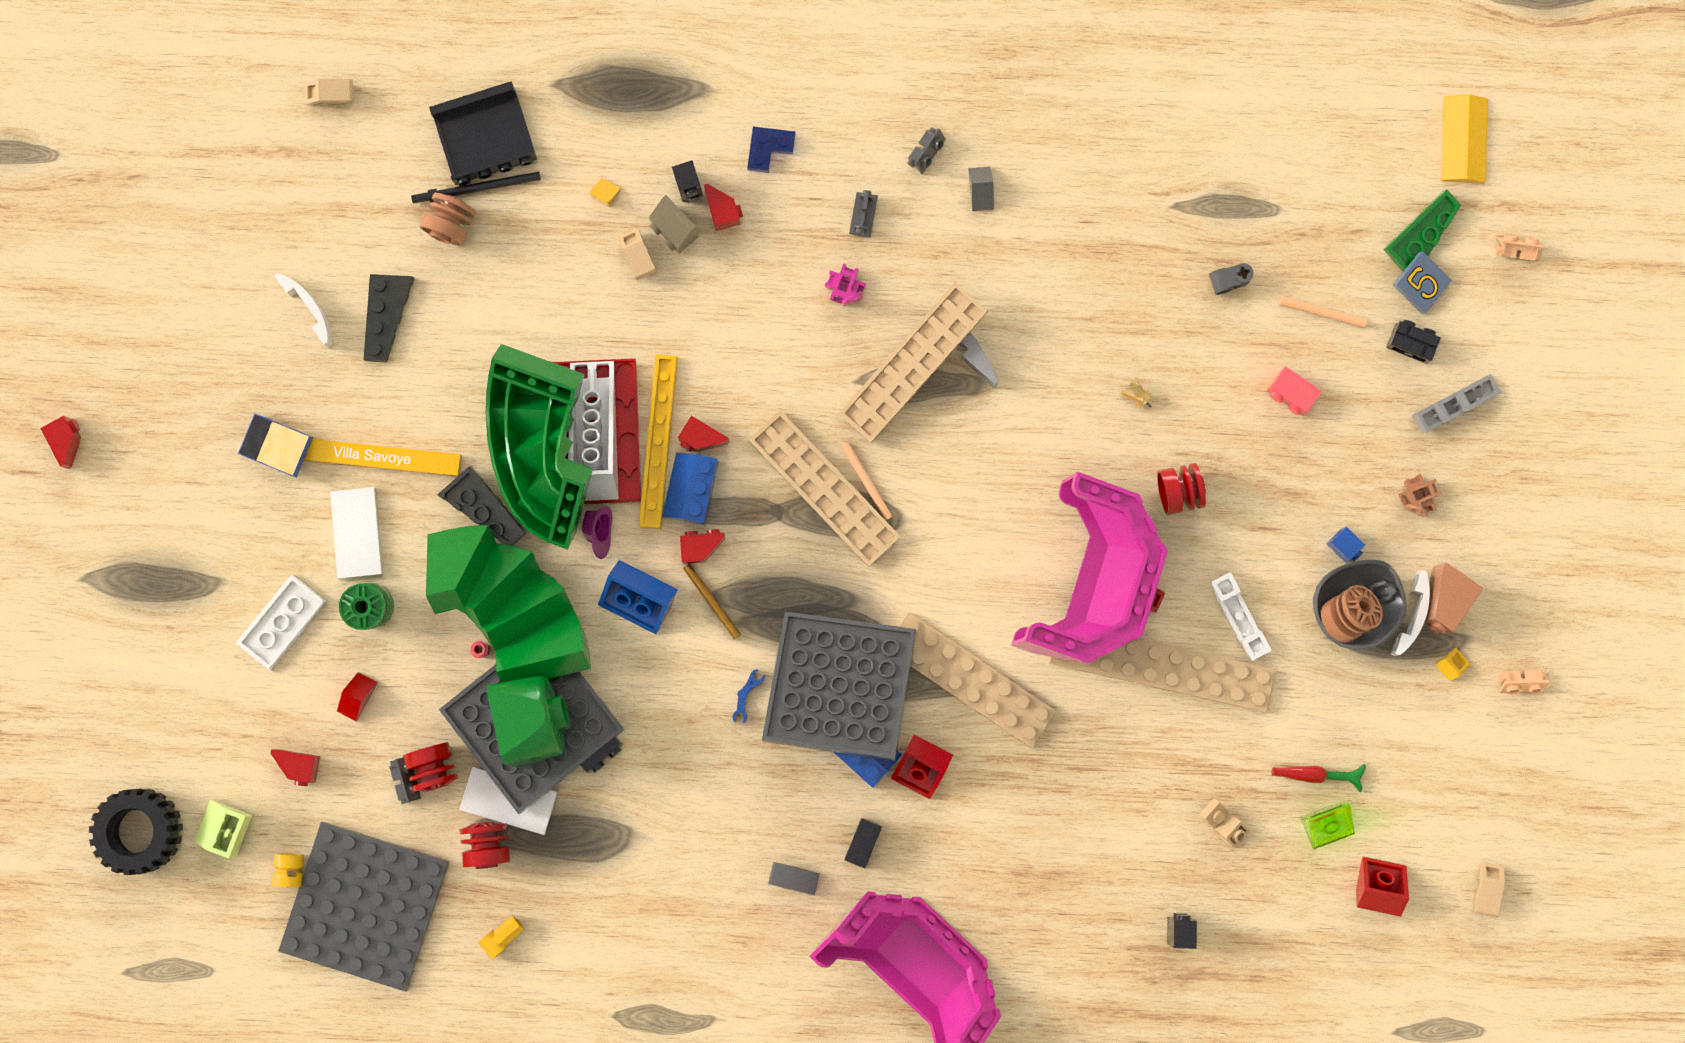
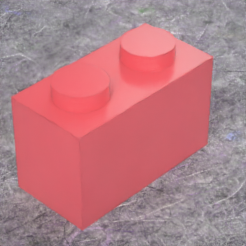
(1293, 391)

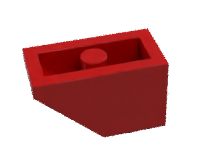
(722, 208)
(700, 436)
(63, 439)
(297, 766)

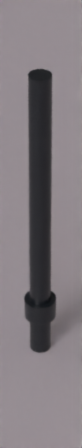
(476, 187)

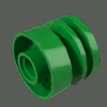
(353, 608)

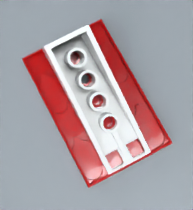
(607, 429)

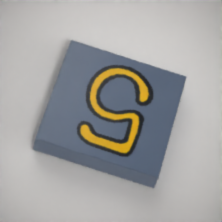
(1422, 282)

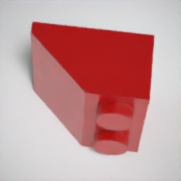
(922, 766)
(1382, 886)

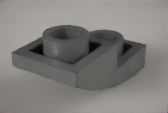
(793, 878)

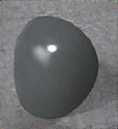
(1379, 579)

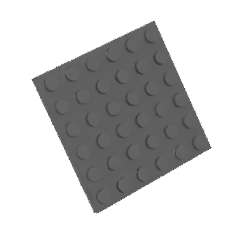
(839, 685)
(589, 731)
(363, 906)

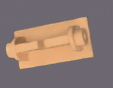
(1511, 244)
(1533, 682)

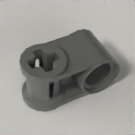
(1227, 279)

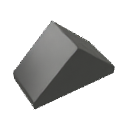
(981, 188)

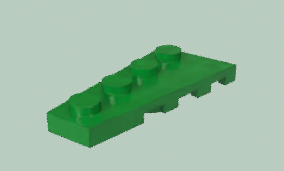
(1423, 231)

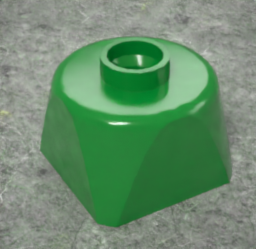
(528, 720)

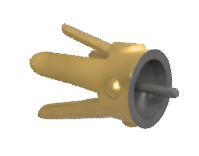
(1143, 395)

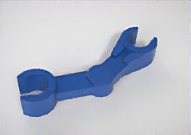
(742, 694)

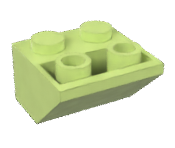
(222, 829)

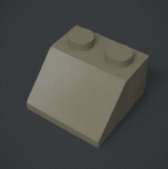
(672, 225)

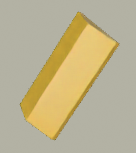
(1464, 139)

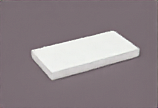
(356, 533)
(281, 622)
(486, 800)

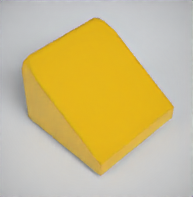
(604, 192)
(1453, 664)

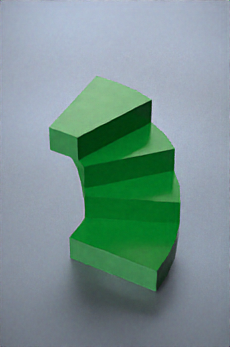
(527, 442)
(508, 600)

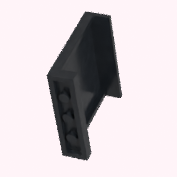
(483, 133)

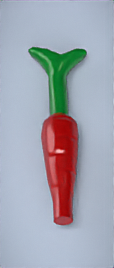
(1318, 774)

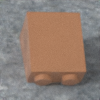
(1450, 598)

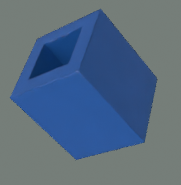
(1346, 545)

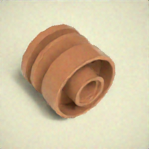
(446, 222)
(1351, 614)

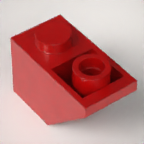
(699, 547)

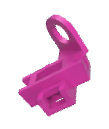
(848, 286)

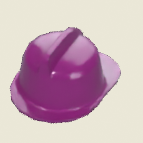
(597, 530)

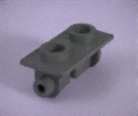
(922, 158)
(863, 214)
(403, 790)

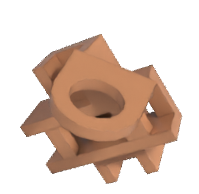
(1418, 496)

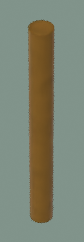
(711, 601)

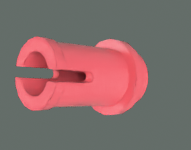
(475, 649)

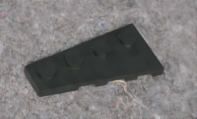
(384, 310)
(478, 502)

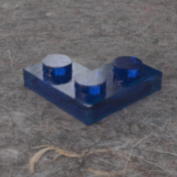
(766, 141)

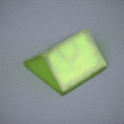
(1329, 824)

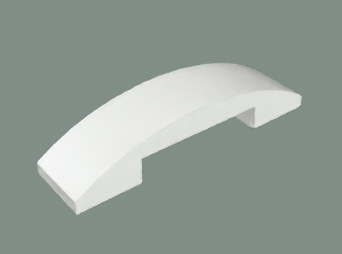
(322, 328)
(1422, 589)
(1239, 616)

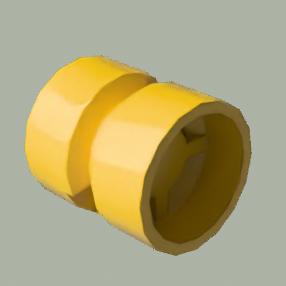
(286, 862)

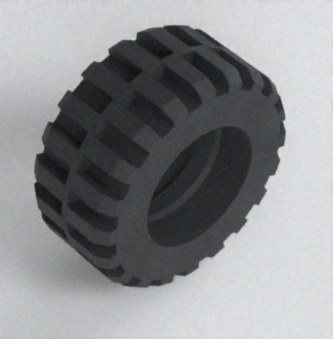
(107, 838)

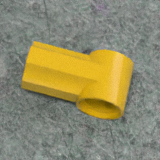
(498, 939)

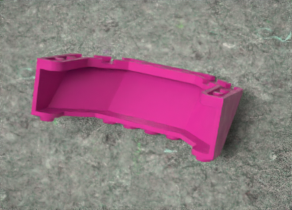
(1114, 578)
(920, 961)

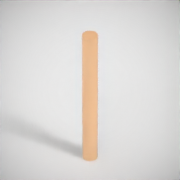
(1351, 319)
(866, 481)

